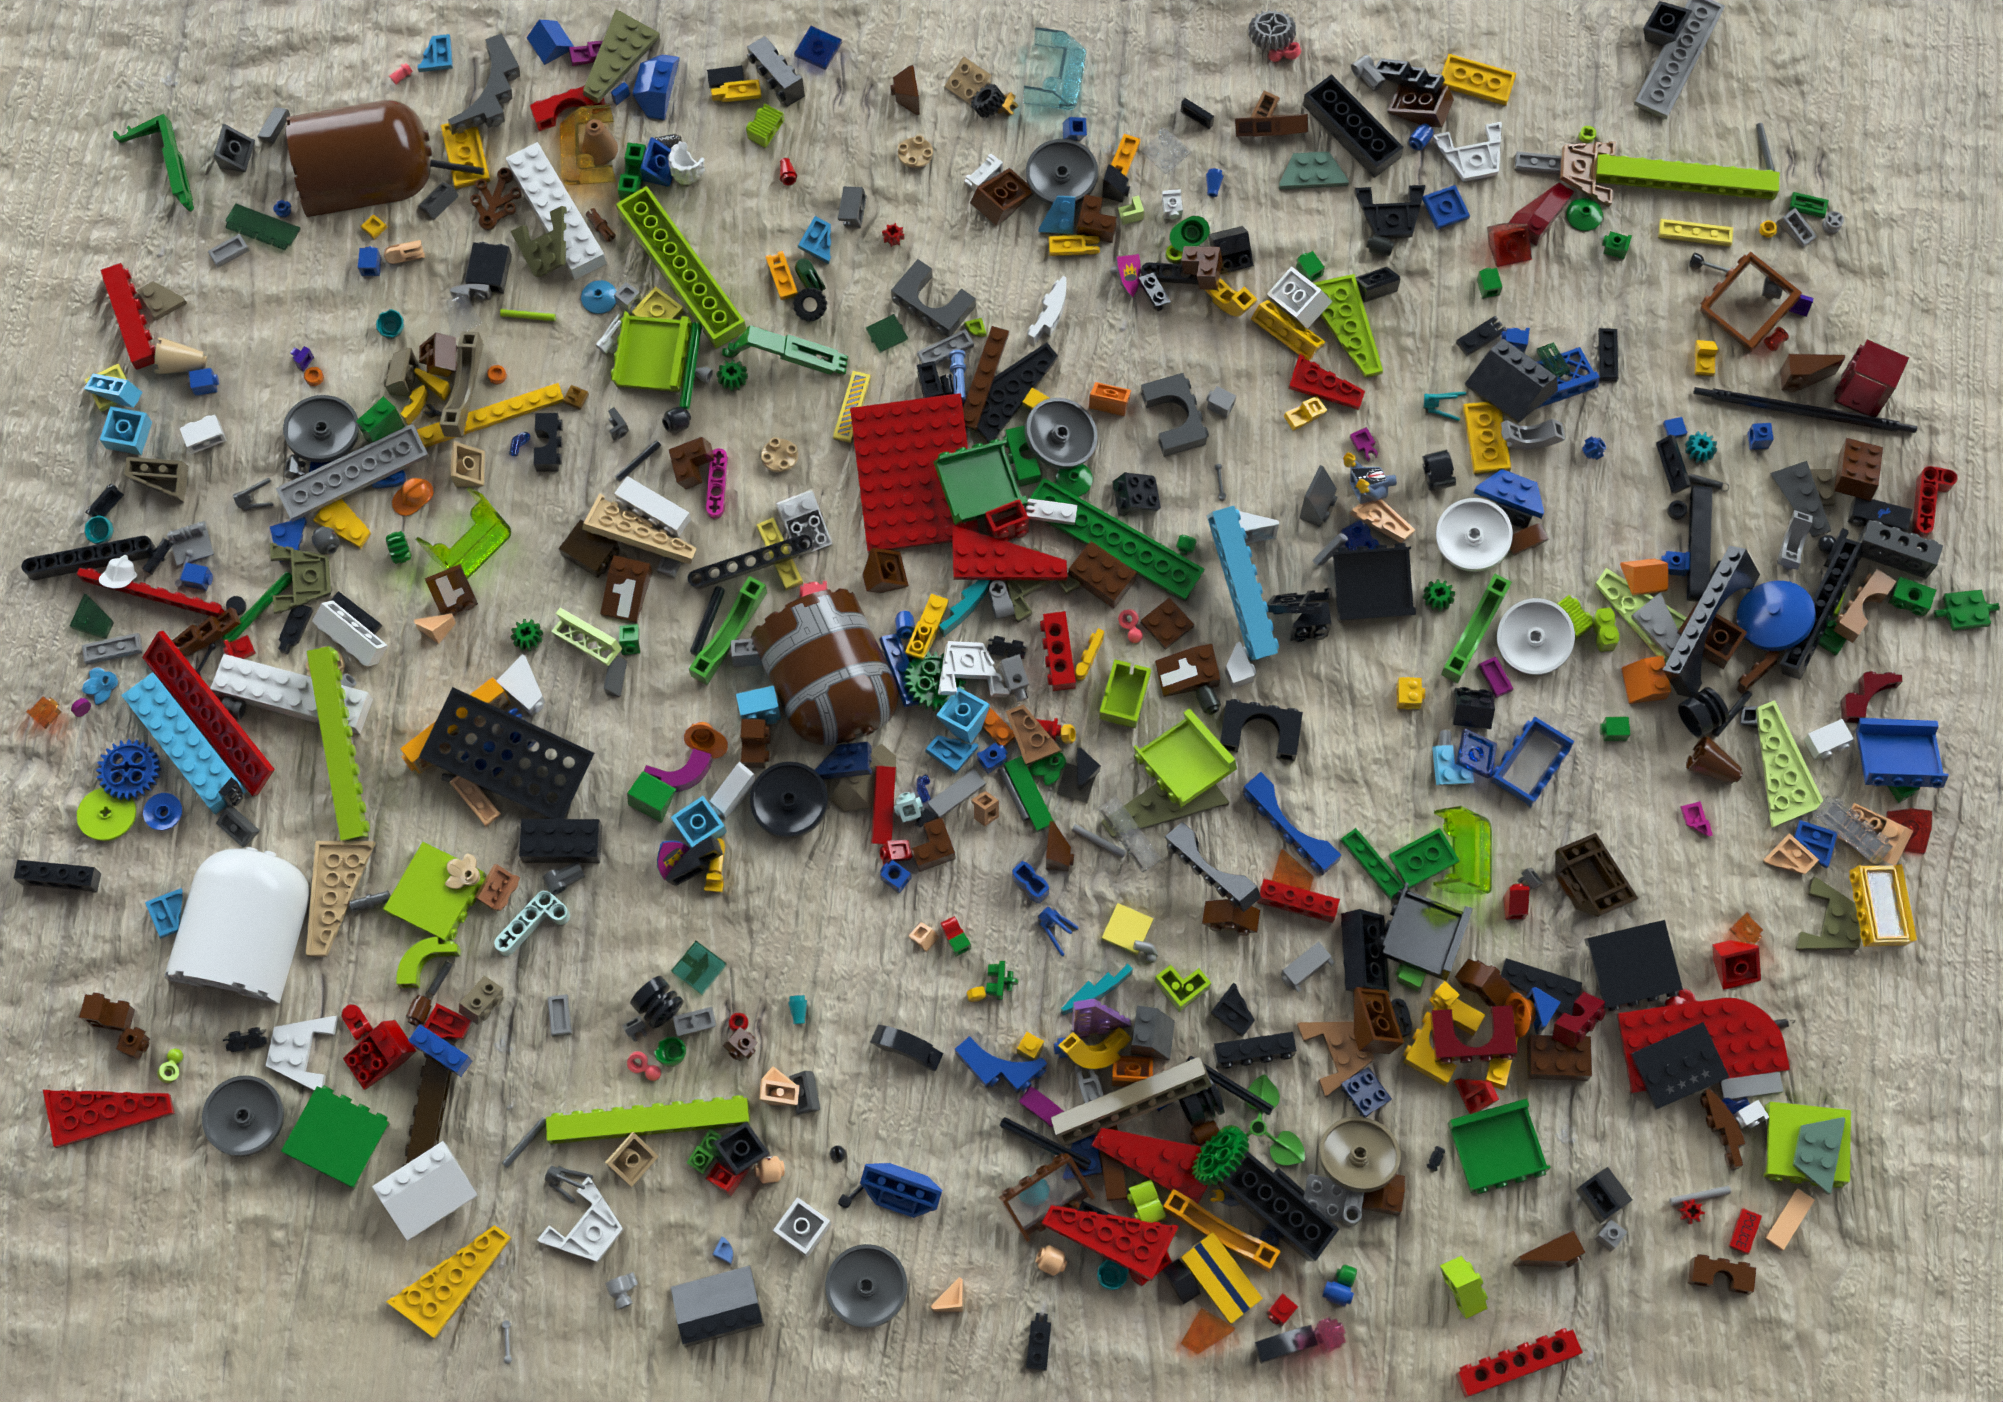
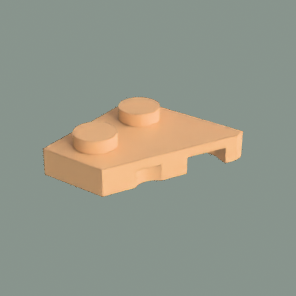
(1791, 856)

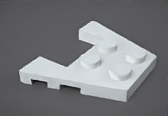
(1473, 160)
(971, 662)
(292, 1046)
(592, 1233)

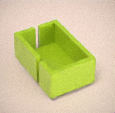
(1125, 694)

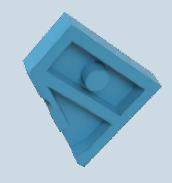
(437, 55)
(166, 912)

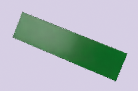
(1029, 793)
(1372, 863)

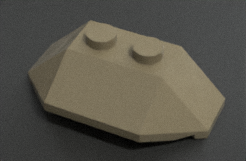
(858, 791)

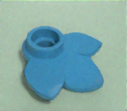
(97, 685)

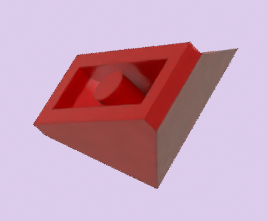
(724, 1179)

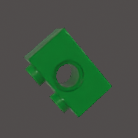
(1923, 596)

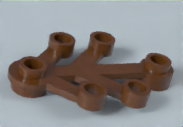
(495, 201)

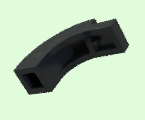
(908, 1045)

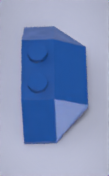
(655, 85)
(900, 1189)

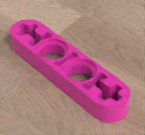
(717, 483)

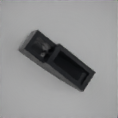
(694, 861)
(1285, 1343)

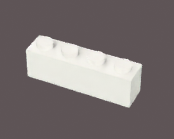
(652, 506)
(349, 633)

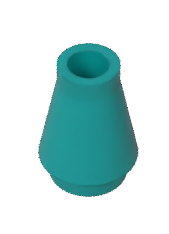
(798, 1008)

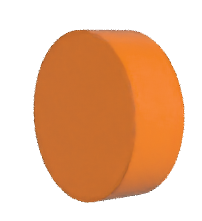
(496, 374)
(313, 376)

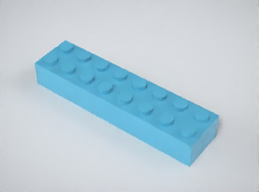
(1242, 583)
(180, 740)

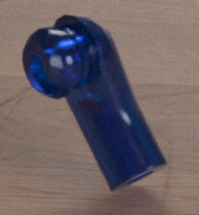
(518, 441)
(921, 788)
(1735, 1106)

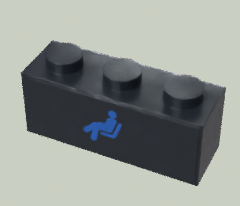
(1875, 510)

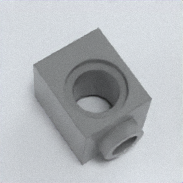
(627, 297)
(1221, 401)
(1610, 1235)

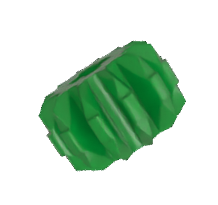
(725, 378)
(398, 547)
(1438, 588)
(529, 640)

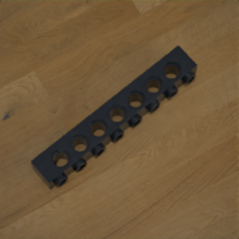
(1825, 602)

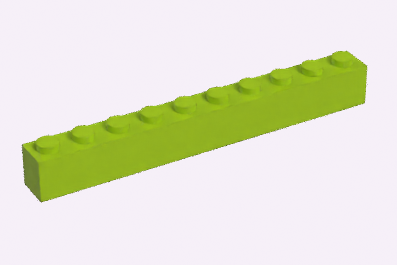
(1687, 177)
(337, 743)
(647, 1120)

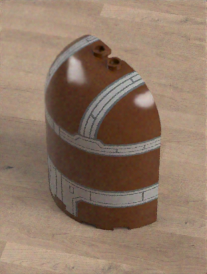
(827, 668)

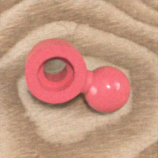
(1290, 52)
(1134, 635)
(651, 1072)

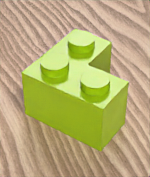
(1180, 991)
(1465, 1286)

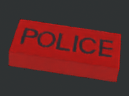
(1745, 1231)

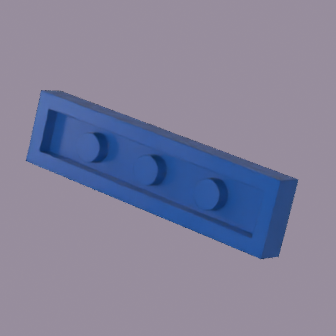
(898, 663)

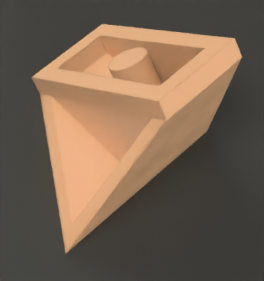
(436, 626)
(778, 1089)
(951, 1299)

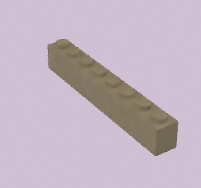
(1131, 1101)

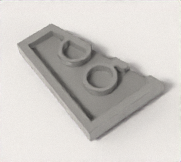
(1658, 624)

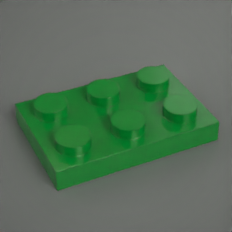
(1424, 858)

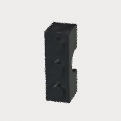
(548, 457)

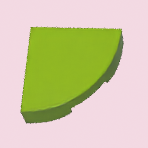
(976, 327)

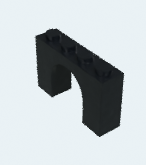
(1285, 721)

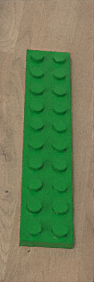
(1125, 543)

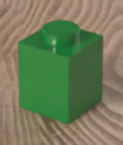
(1310, 266)
(1489, 283)
(1615, 729)

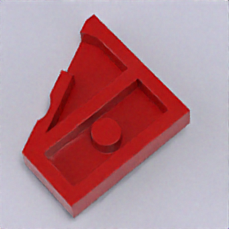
(447, 1023)

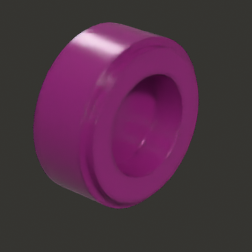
(80, 707)

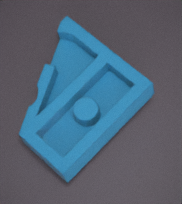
(1060, 216)
(817, 240)
(951, 752)

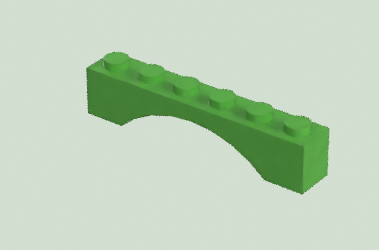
(1476, 628)
(714, 653)

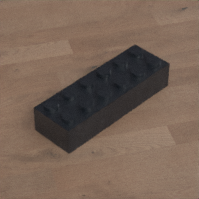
(1353, 126)
(1279, 1207)

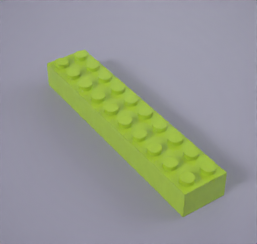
(681, 267)

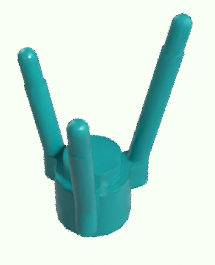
(1432, 401)

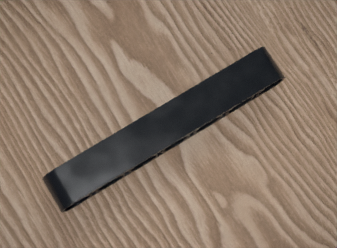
(1699, 541)
(80, 555)
(741, 560)

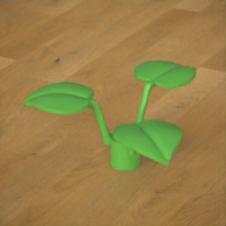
(1287, 1147)

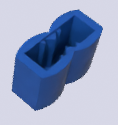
(1035, 885)

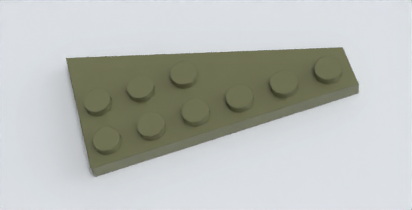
(1155, 807)

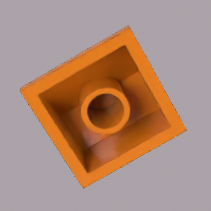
(1646, 680)

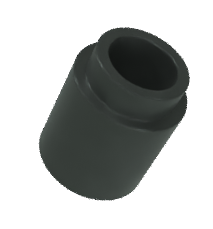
(1380, 245)
(1208, 699)

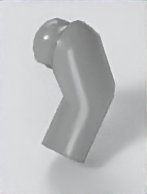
(1148, 949)

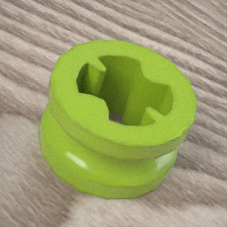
(1587, 139)

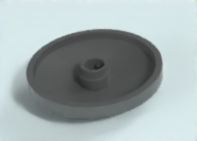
(1061, 169)
(321, 428)
(1061, 433)
(243, 1116)
(866, 1286)

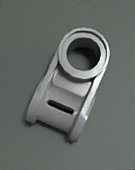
(1001, 603)

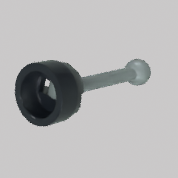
(1698, 261)

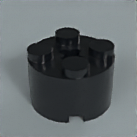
(1439, 470)

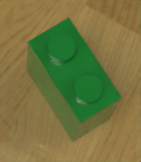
(380, 421)

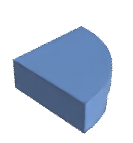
(724, 1251)

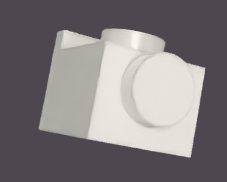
(1172, 204)
(1751, 1115)

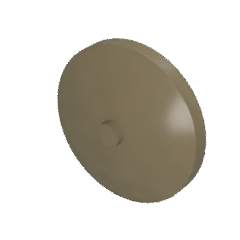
(1359, 1154)

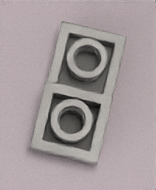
(479, 291)

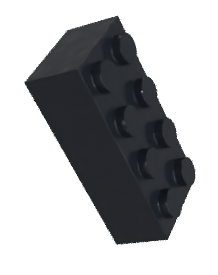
(560, 840)

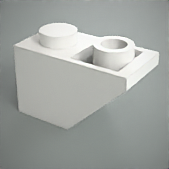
(1238, 668)

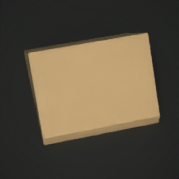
(467, 465)
(631, 1159)

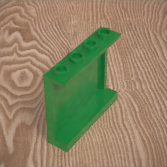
(977, 480)
(335, 1136)
(1498, 1146)

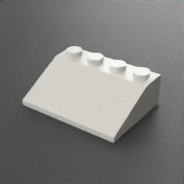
(425, 1190)

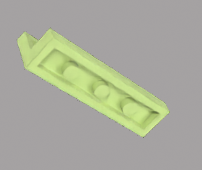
(589, 631)

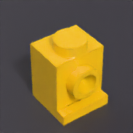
(1444, 996)

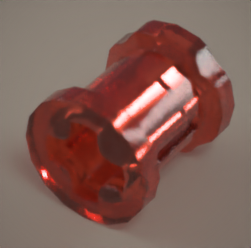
(1776, 338)

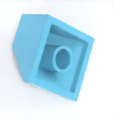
(964, 715)

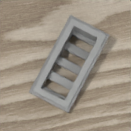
(1793, 232)

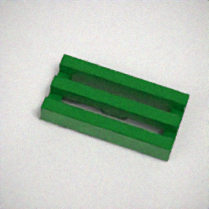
(1808, 208)

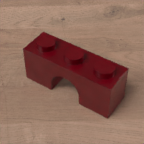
(1585, 1015)

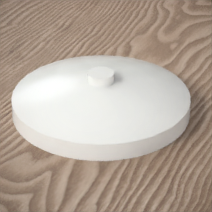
(1474, 534)
(1536, 636)

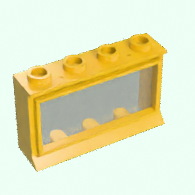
(1882, 905)

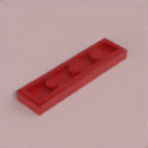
(883, 804)

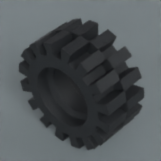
(988, 100)
(800, 310)

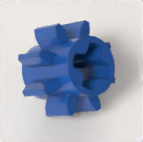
(1594, 448)

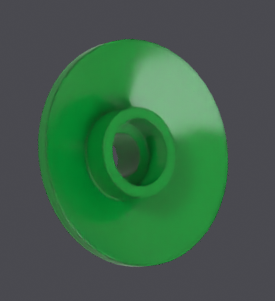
(1581, 220)
(1077, 486)

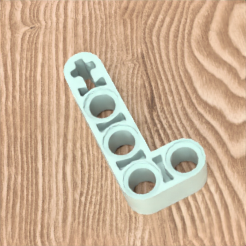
(529, 926)

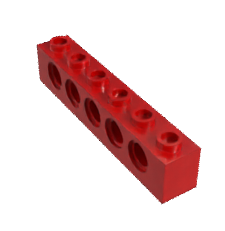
(1569, 1348)

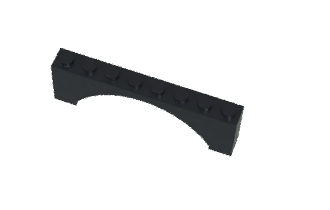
(1685, 662)

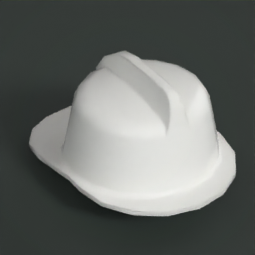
(118, 573)

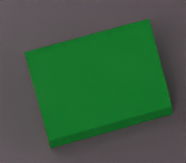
(650, 796)

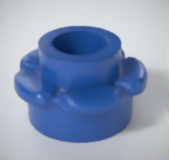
(282, 212)

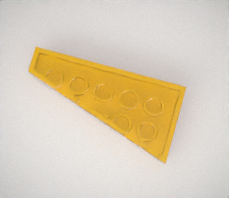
(444, 1288)

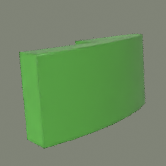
(702, 1155)

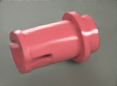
(401, 73)

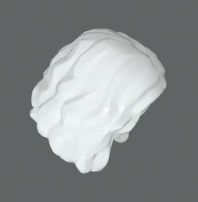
(683, 166)

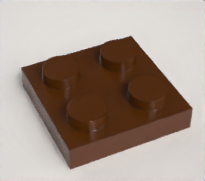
(1167, 623)

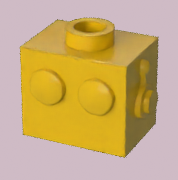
(1409, 693)

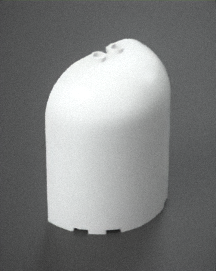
(240, 924)

